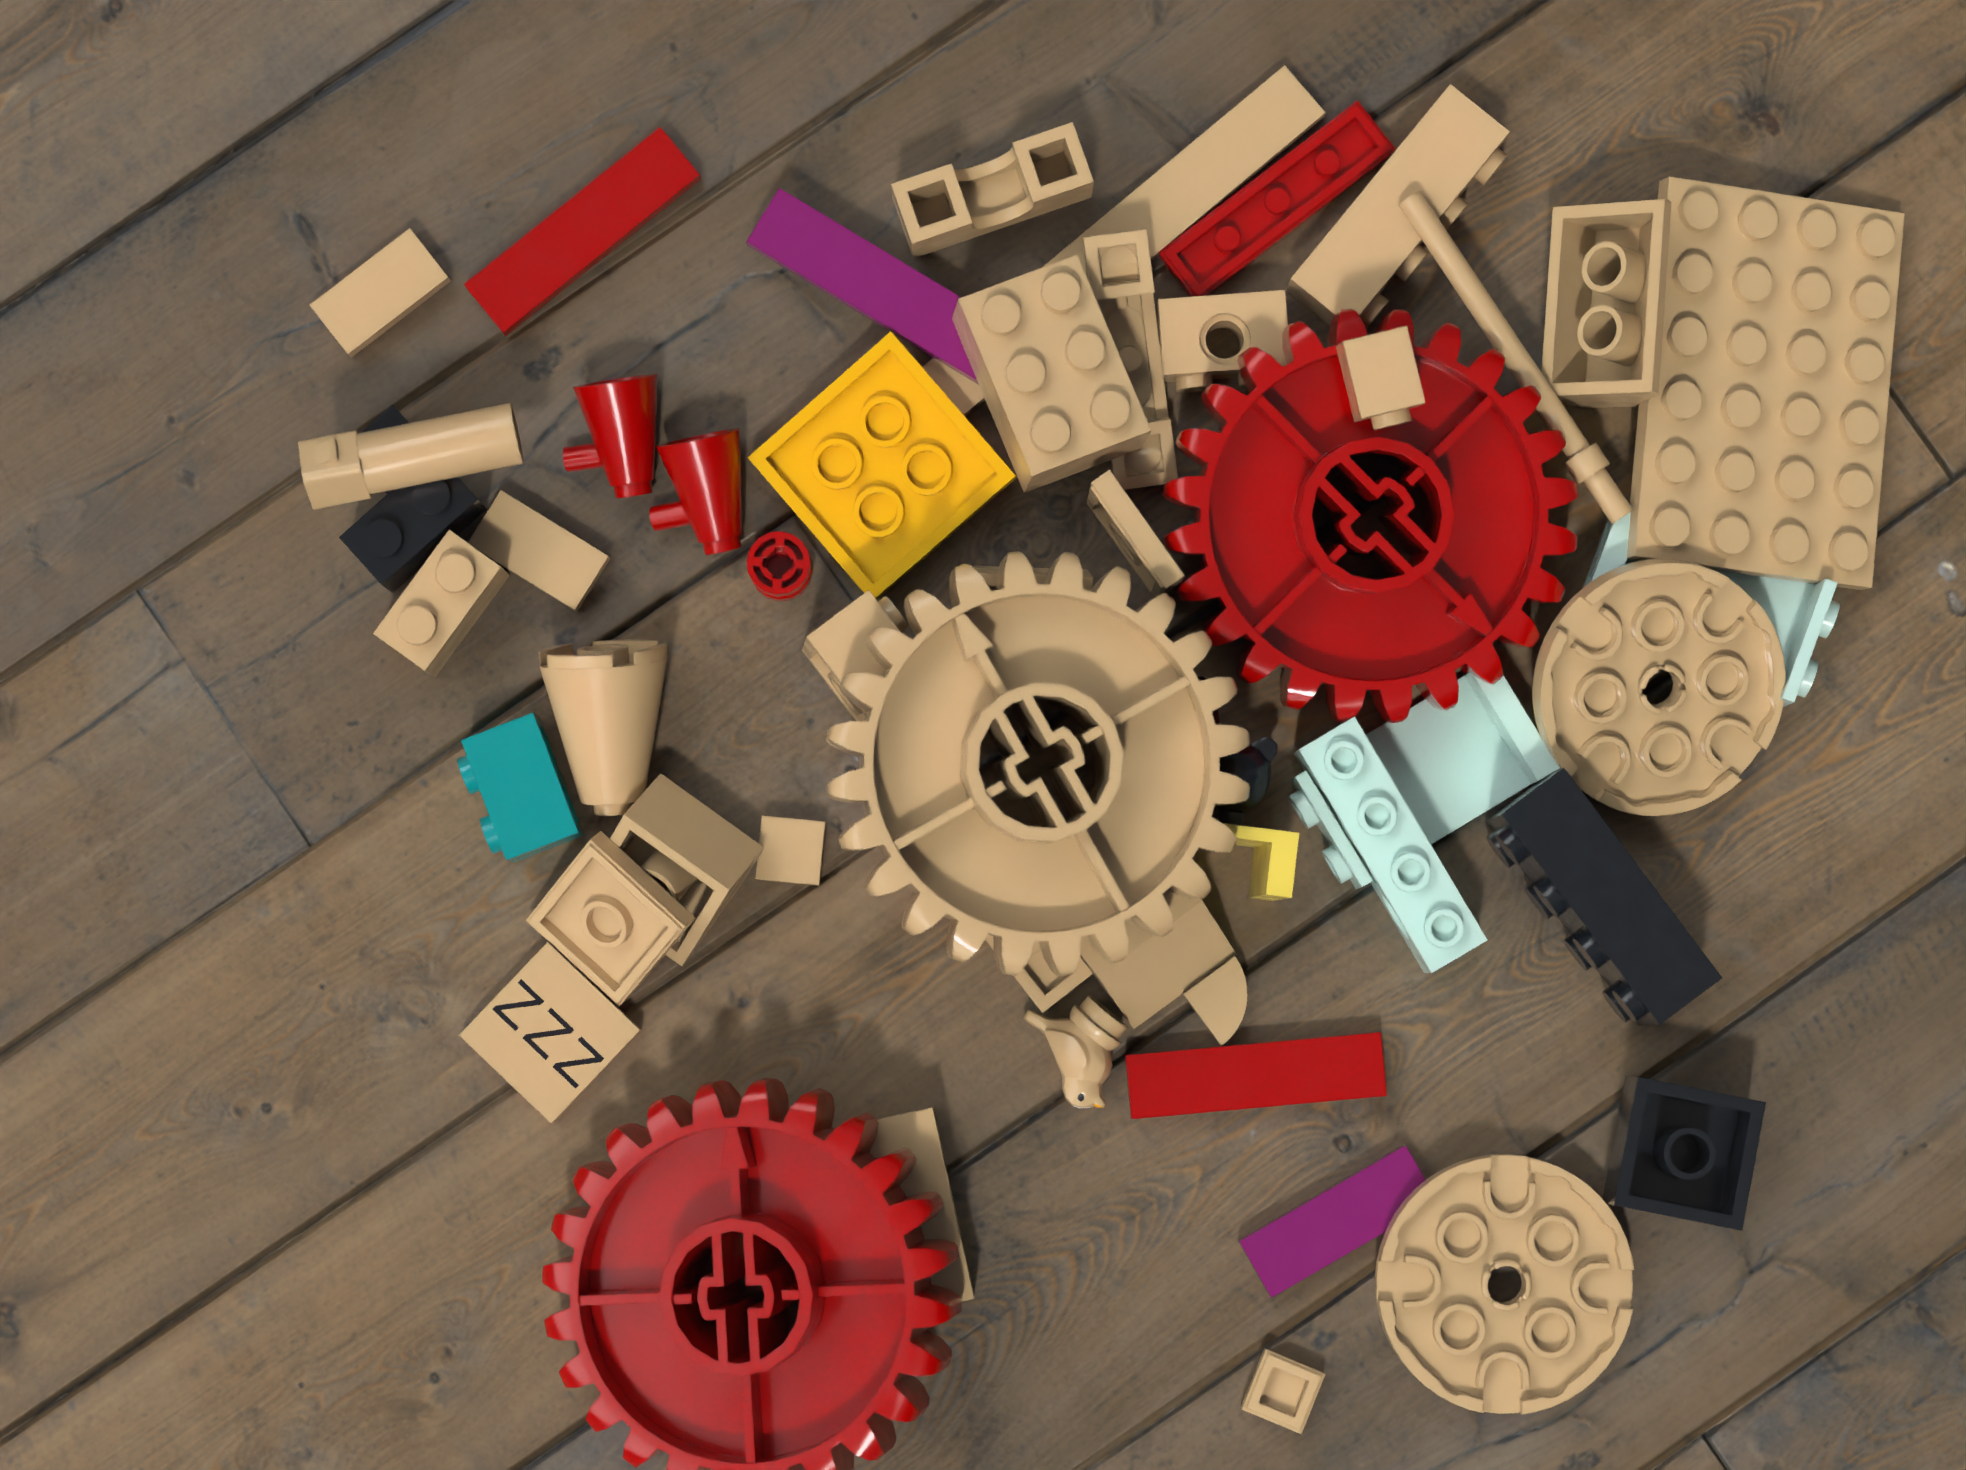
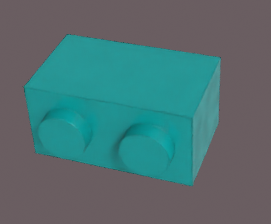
(519, 788)

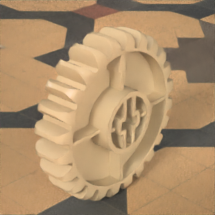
(1136, 709)

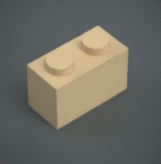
(441, 603)

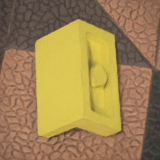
(1272, 860)

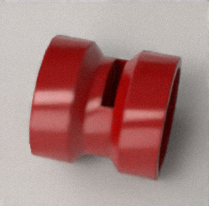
(780, 577)

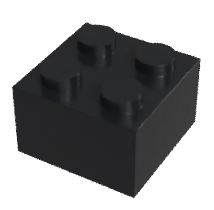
(1684, 1152)

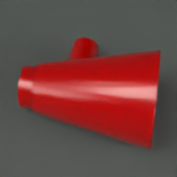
(623, 432)
(708, 484)

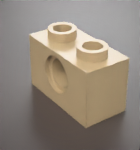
(1185, 321)

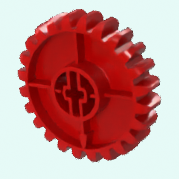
(1466, 567)
(710, 1366)

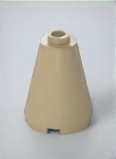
(606, 715)

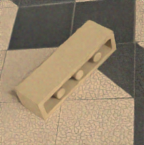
(1374, 236)

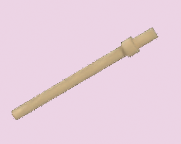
(1584, 461)

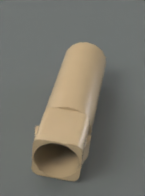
(356, 464)

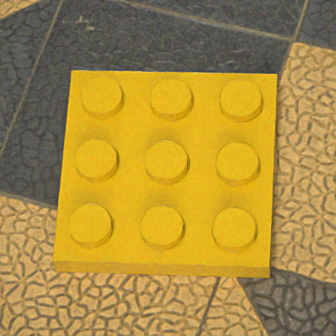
(882, 466)

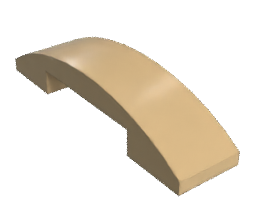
(1124, 288)

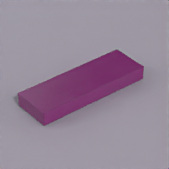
(1331, 1222)

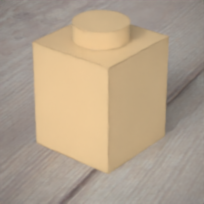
(1381, 377)

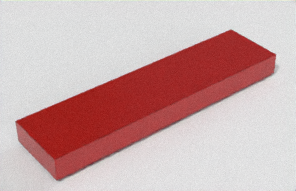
(1277, 202)
(582, 231)
(1255, 1075)

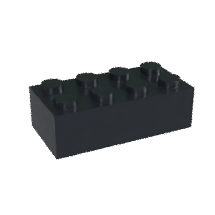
(1601, 900)

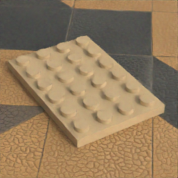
(1769, 386)

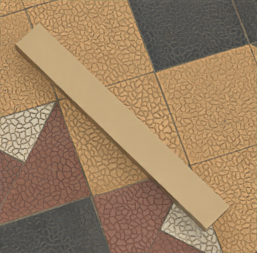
(1188, 185)

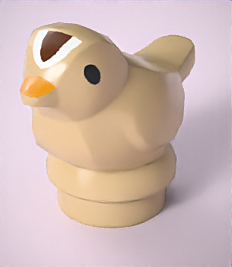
(1082, 1049)

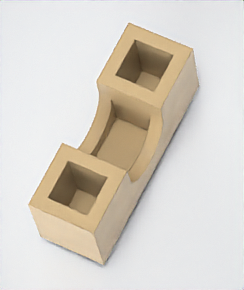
(969, 202)

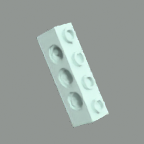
(1391, 846)

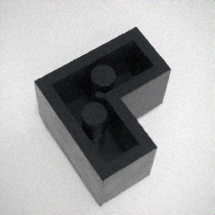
(409, 521)

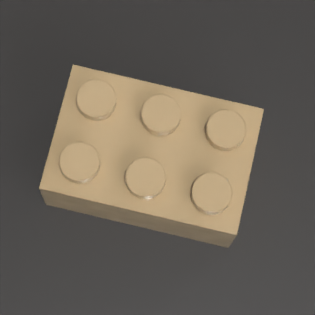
(1050, 373)

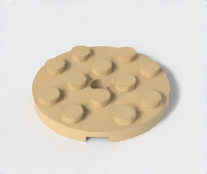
(1608, 647)
(1570, 1299)

